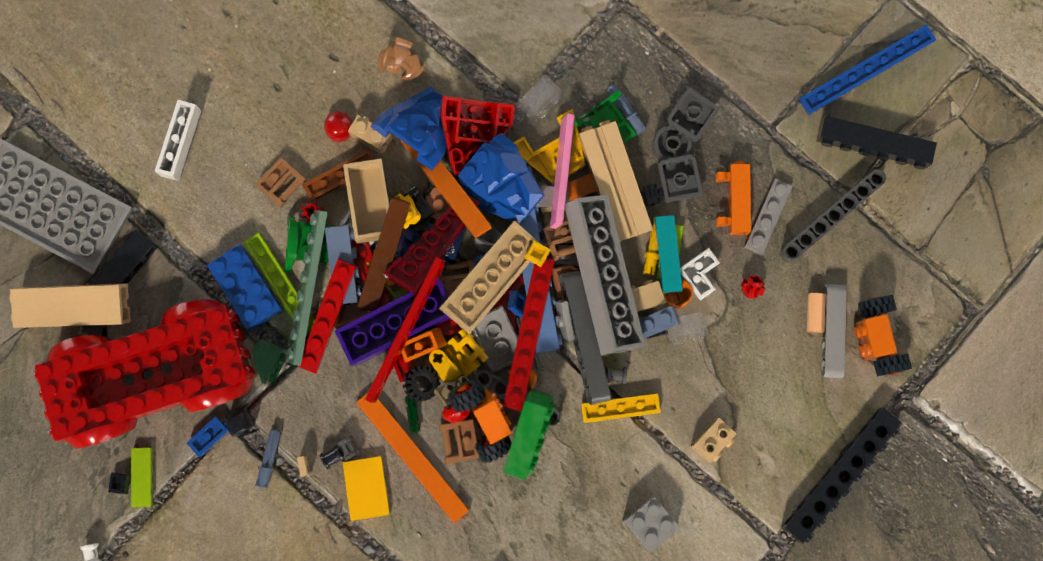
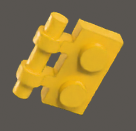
(461, 355)

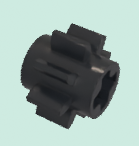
(652, 194)

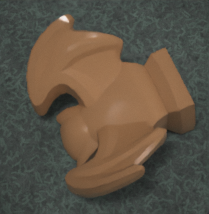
(399, 56)

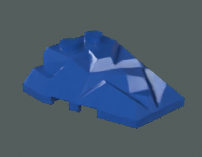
(418, 125)
(501, 180)

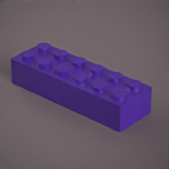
(378, 329)

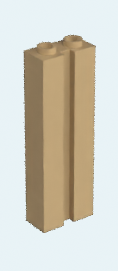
(615, 178)
(70, 305)

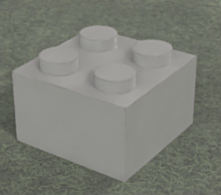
(651, 524)

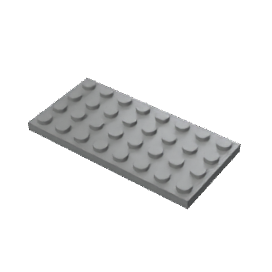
(57, 209)

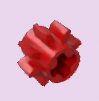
(310, 207)
(753, 286)

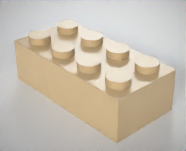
(366, 198)

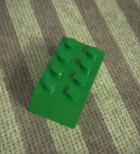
(529, 434)

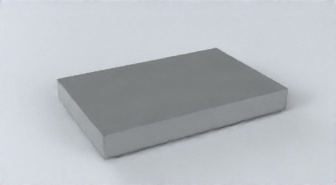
(497, 338)

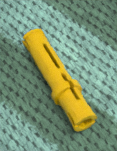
(651, 254)

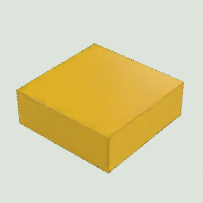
(537, 253)

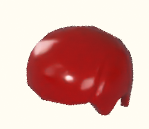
(337, 126)
(454, 417)

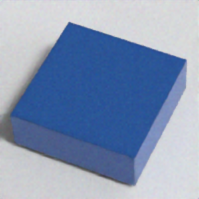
(516, 303)

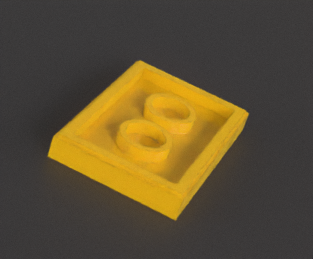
(366, 488)

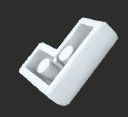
(695, 271)

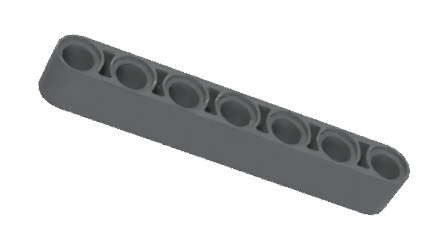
(841, 212)
(585, 339)

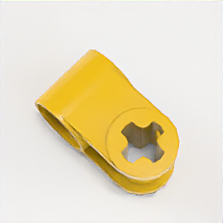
(447, 369)

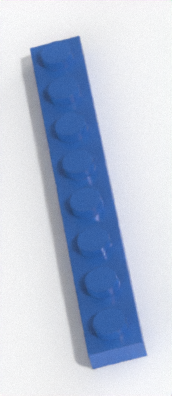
(867, 69)

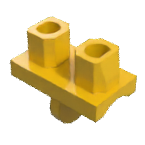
(413, 214)

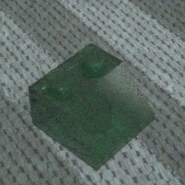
(268, 361)

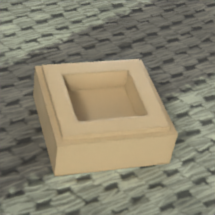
(304, 467)

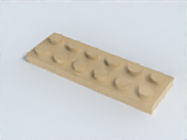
(489, 278)

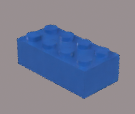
(245, 288)

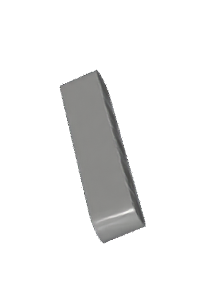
(835, 331)

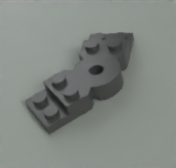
(685, 125)

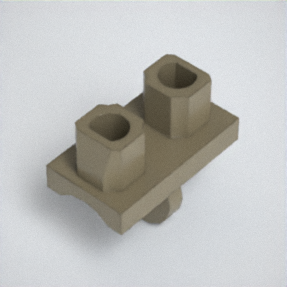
(442, 392)

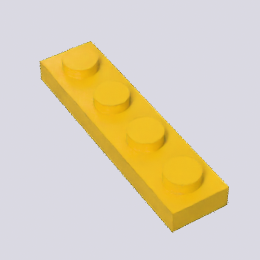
(621, 408)

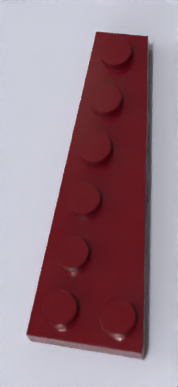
(415, 264)

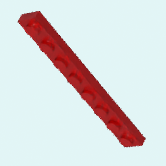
(528, 336)

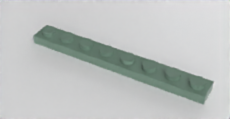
(305, 295)

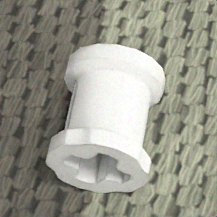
(90, 552)

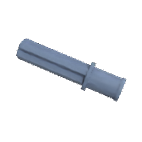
(629, 113)
(265, 469)

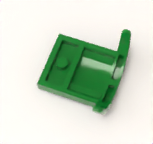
(607, 111)
(297, 242)

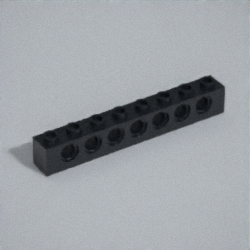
(890, 427)

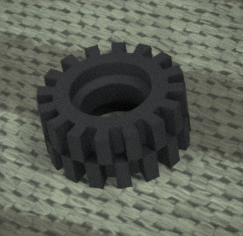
(411, 388)

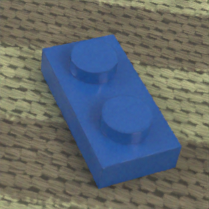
(208, 436)

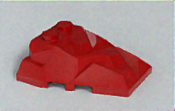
(471, 124)

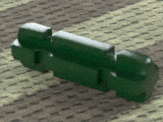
(412, 414)

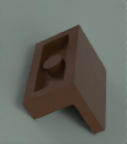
(350, 314)

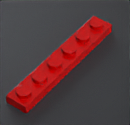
(327, 315)

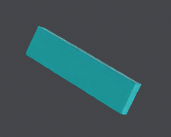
(668, 254)

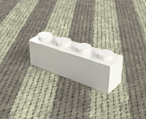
(178, 140)

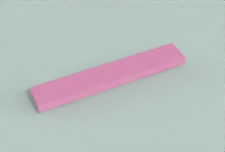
(562, 170)

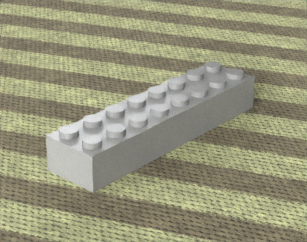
(604, 274)

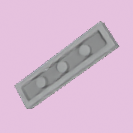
(768, 216)

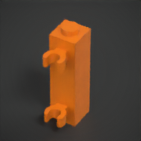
(738, 198)

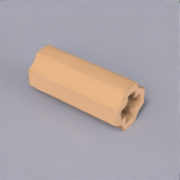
(816, 313)

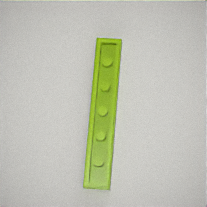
(275, 275)

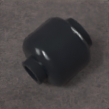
(238, 423)

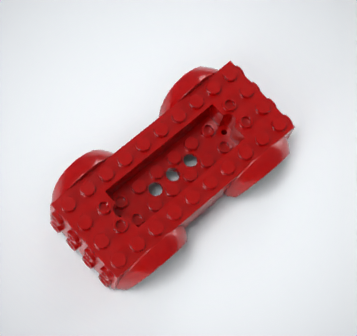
(87, 372)

